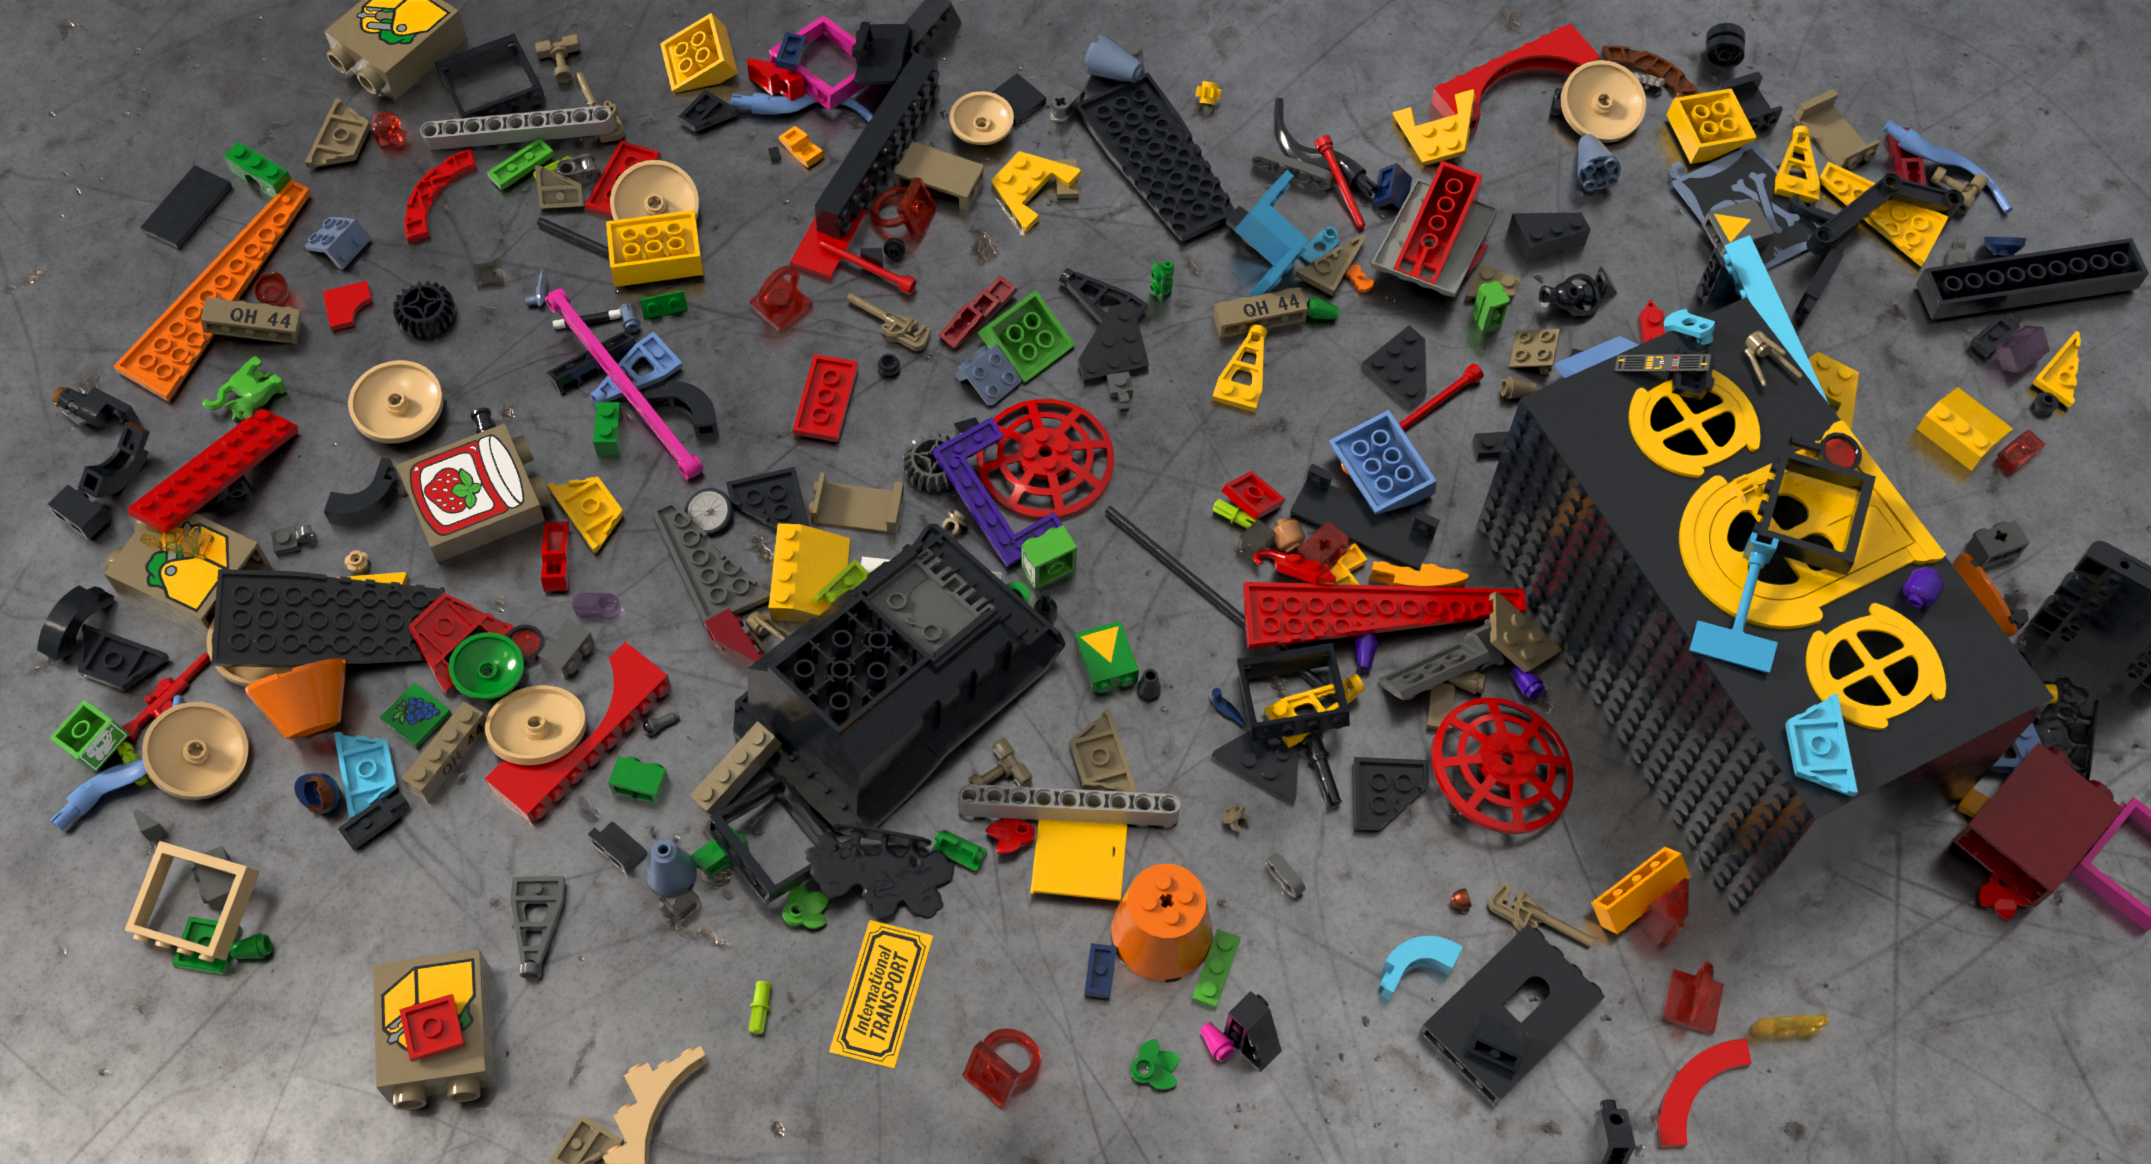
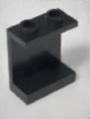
(1752, 101)

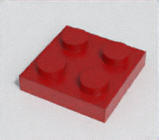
(1253, 495)
(432, 1027)

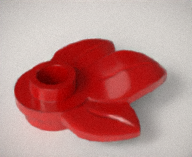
(1011, 834)
(2002, 898)

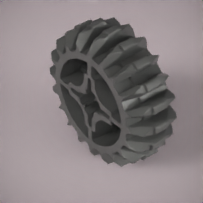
(921, 456)

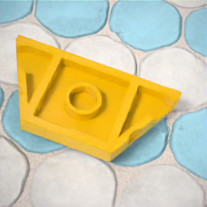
(589, 508)

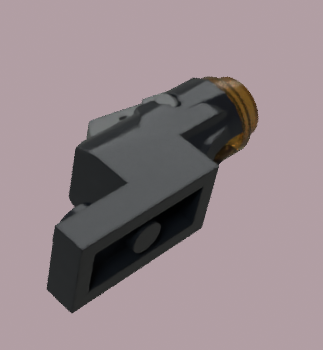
(92, 408)

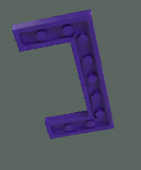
(953, 461)

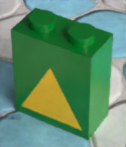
(1106, 657)

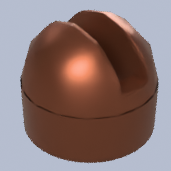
(1461, 899)

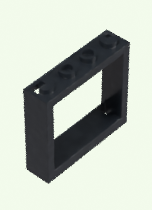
(483, 56)
(1802, 550)
(1288, 662)
(738, 853)

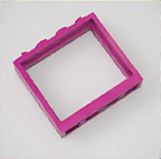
(814, 86)
(2103, 884)

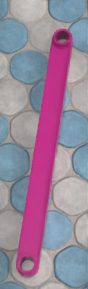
(688, 464)

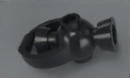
(1567, 295)

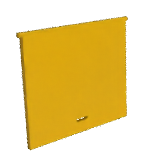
(1079, 858)

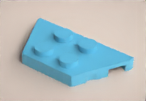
(1821, 747)
(365, 770)

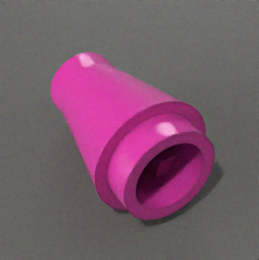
(1217, 1042)

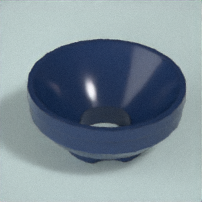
(2004, 245)

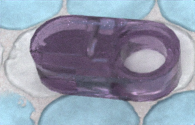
(590, 605)

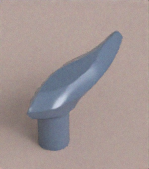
(541, 291)

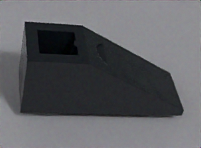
(1716, 281)

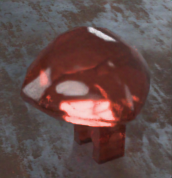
(385, 128)

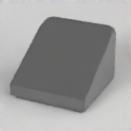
(148, 827)

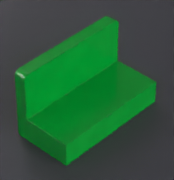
(712, 858)

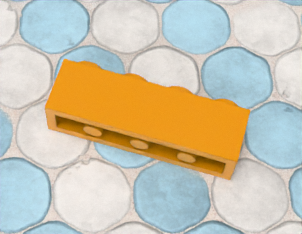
(1639, 889)

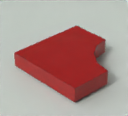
(345, 302)

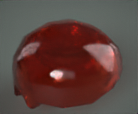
(271, 289)

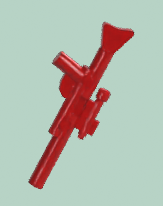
(164, 696)

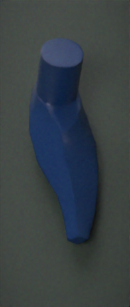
(1225, 706)

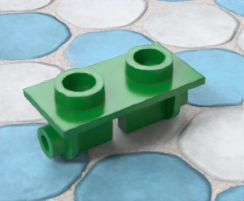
(1161, 278)
(663, 304)
(959, 849)

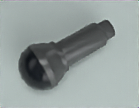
(652, 726)

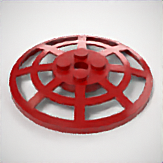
(1047, 467)
(1497, 771)

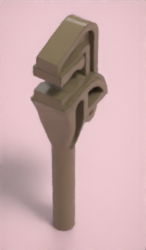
(619, 131)
(897, 327)
(1526, 911)

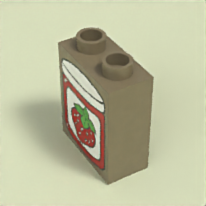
(474, 491)

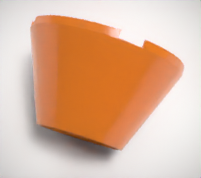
(1986, 592)
(302, 699)

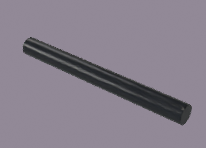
(573, 236)

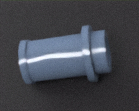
(630, 321)

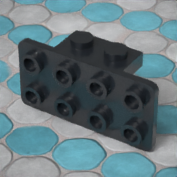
(879, 52)

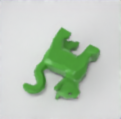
(252, 387)

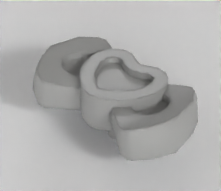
(1650, 80)

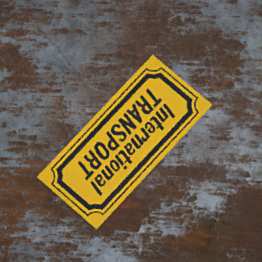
(881, 994)

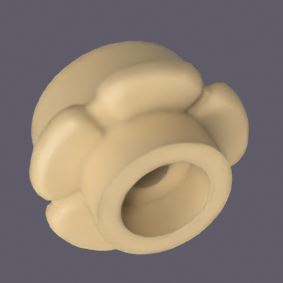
(359, 566)

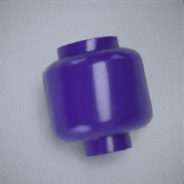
(1923, 587)

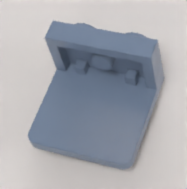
(339, 239)
(989, 374)

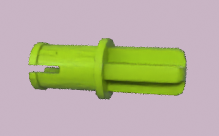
(1232, 513)
(759, 1007)

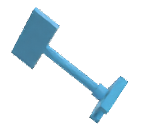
(1734, 644)

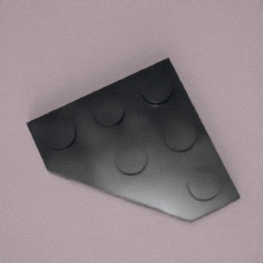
(1115, 345)
(1401, 367)
(770, 497)
(1385, 788)

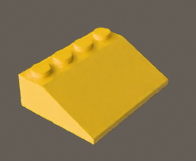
(654, 248)
(801, 568)

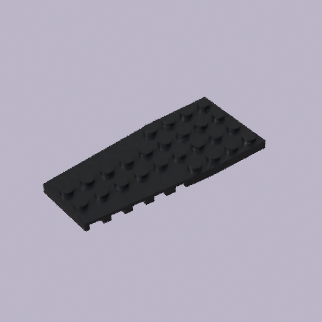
(1157, 155)
(311, 618)

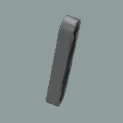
(1315, 177)

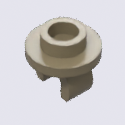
(958, 519)
(1232, 816)

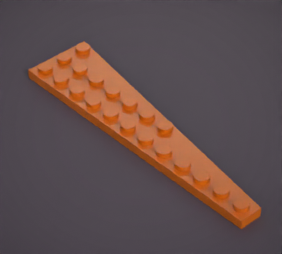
(177, 339)

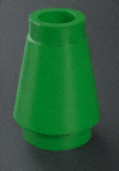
(1321, 309)
(252, 947)

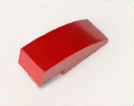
(776, 79)
(555, 556)

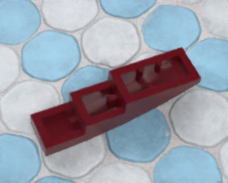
(1906, 164)
(978, 312)

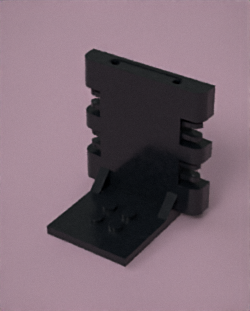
(2104, 612)

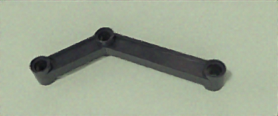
(1888, 188)

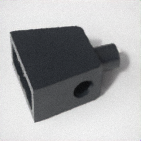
(1613, 1134)

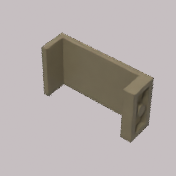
(1833, 132)
(941, 172)
(857, 506)

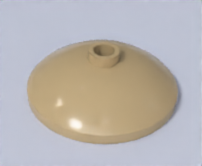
(981, 118)

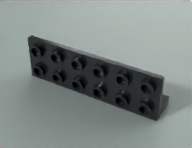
(1380, 532)

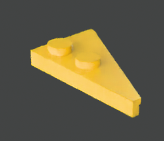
(2061, 372)

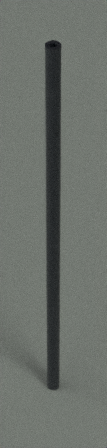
(1200, 585)

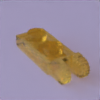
(180, 542)
(1789, 1025)

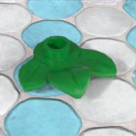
(1159, 1066)

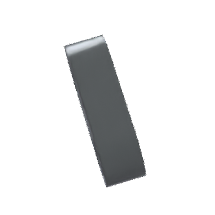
(1285, 875)

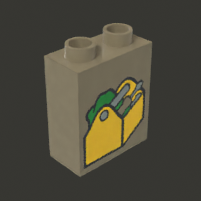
(394, 41)
(178, 584)
(453, 1072)

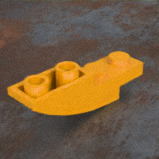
(1428, 576)

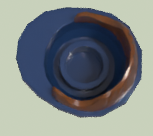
(317, 792)

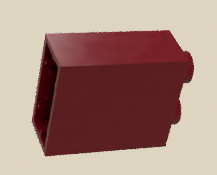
(2038, 823)

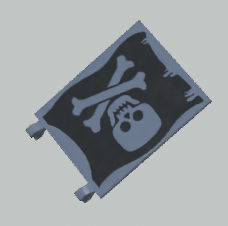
(1745, 177)

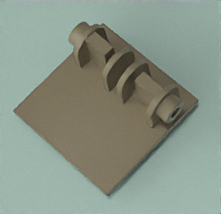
(1535, 349)

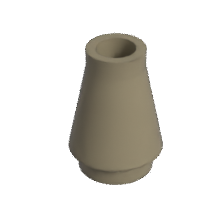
(1515, 388)
(1471, 681)

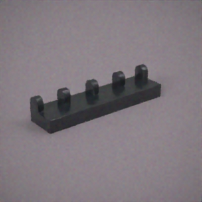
(586, 362)

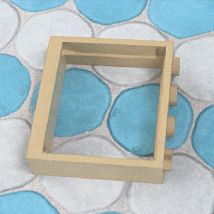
(230, 916)

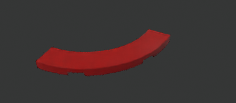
(429, 188)
(1688, 1082)

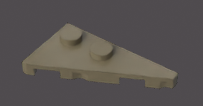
(1329, 270)

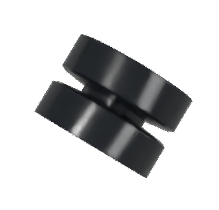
(1725, 45)

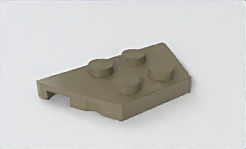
(339, 137)
(1518, 636)
(1101, 757)

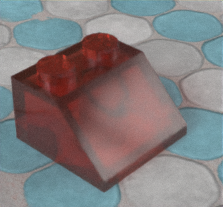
(1666, 914)

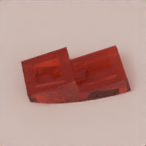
(2021, 449)

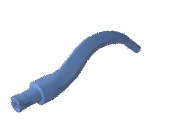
(772, 105)
(1917, 145)
(90, 792)

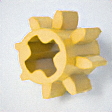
(1208, 92)

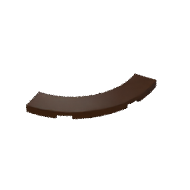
(1651, 65)

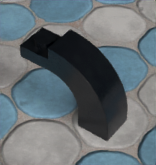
(689, 399)
(120, 467)
(366, 504)
(67, 616)

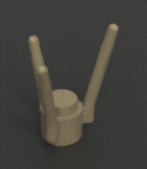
(1761, 345)
(761, 626)

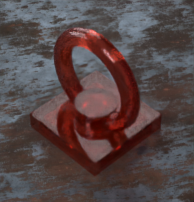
(914, 210)
(780, 300)
(1694, 999)
(995, 1075)

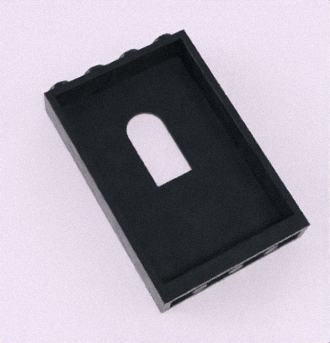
(1550, 1023)

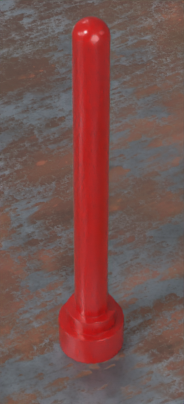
(1324, 145)
(905, 283)
(1471, 375)

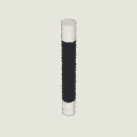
(591, 318)

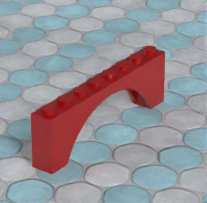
(1559, 51)
(535, 787)

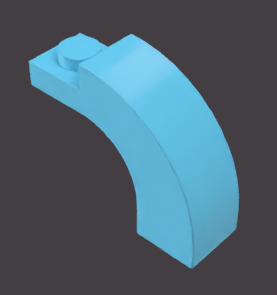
(1416, 952)

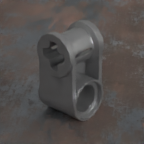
(1064, 102)
(578, 169)

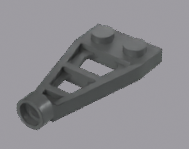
(535, 890)

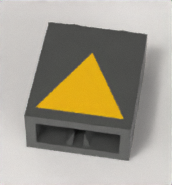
(1737, 222)

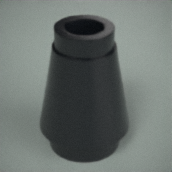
(1149, 684)

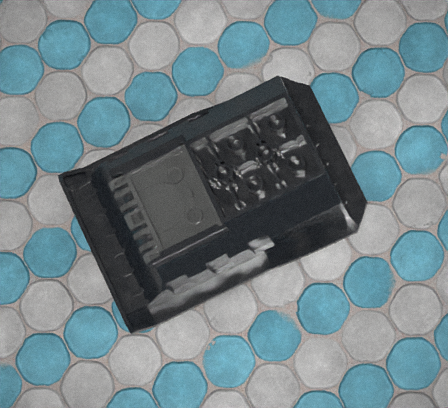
(894, 679)

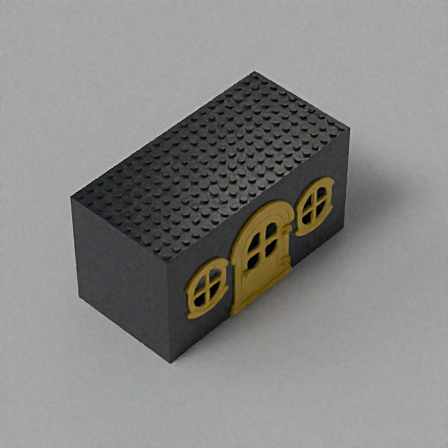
(1633, 549)

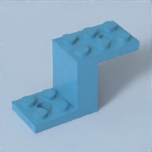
(1272, 236)

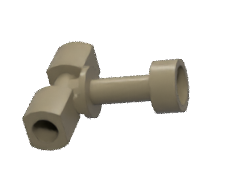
(559, 52)
(1968, 189)
(1006, 765)

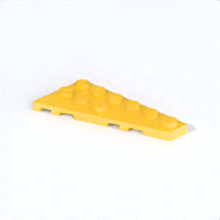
(1904, 225)

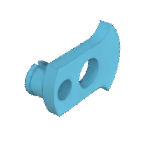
(1326, 238)
(1701, 329)

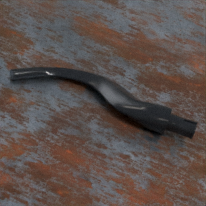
(1351, 170)

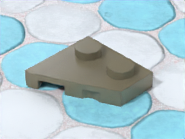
(557, 190)
(1487, 274)
(585, 1143)

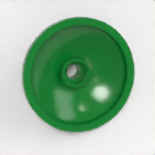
(483, 654)

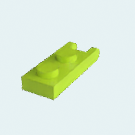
(845, 580)

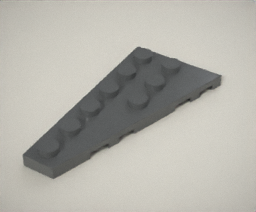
(706, 568)

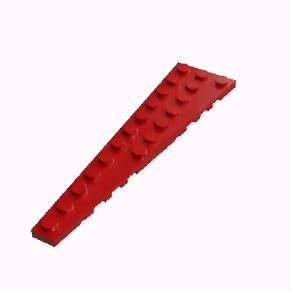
(1316, 612)

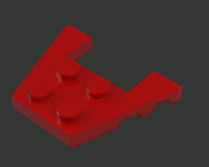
(445, 627)

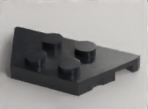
(116, 659)
(1264, 762)

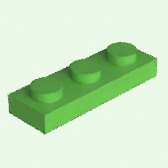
(520, 164)
(1216, 969)

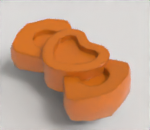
(1359, 279)

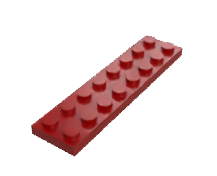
(212, 470)

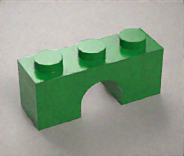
(248, 164)

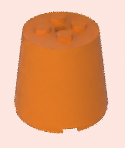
(1161, 940)

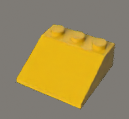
(699, 55)
(1709, 124)
(1963, 428)

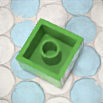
(1048, 556)
(89, 736)

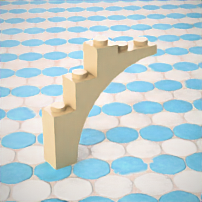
(651, 1093)

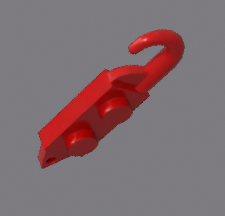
(1652, 322)
(1297, 566)

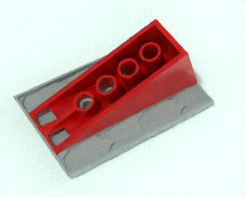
(1437, 231)

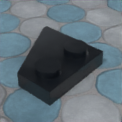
(706, 111)

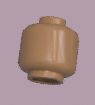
(1288, 535)

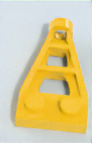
(1790, 185)
(1238, 394)
(1287, 705)

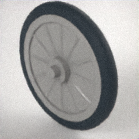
(709, 510)

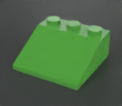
(1028, 336)

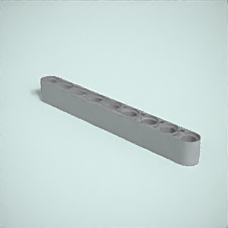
(518, 127)
(1080, 799)

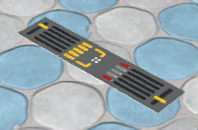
(1663, 362)

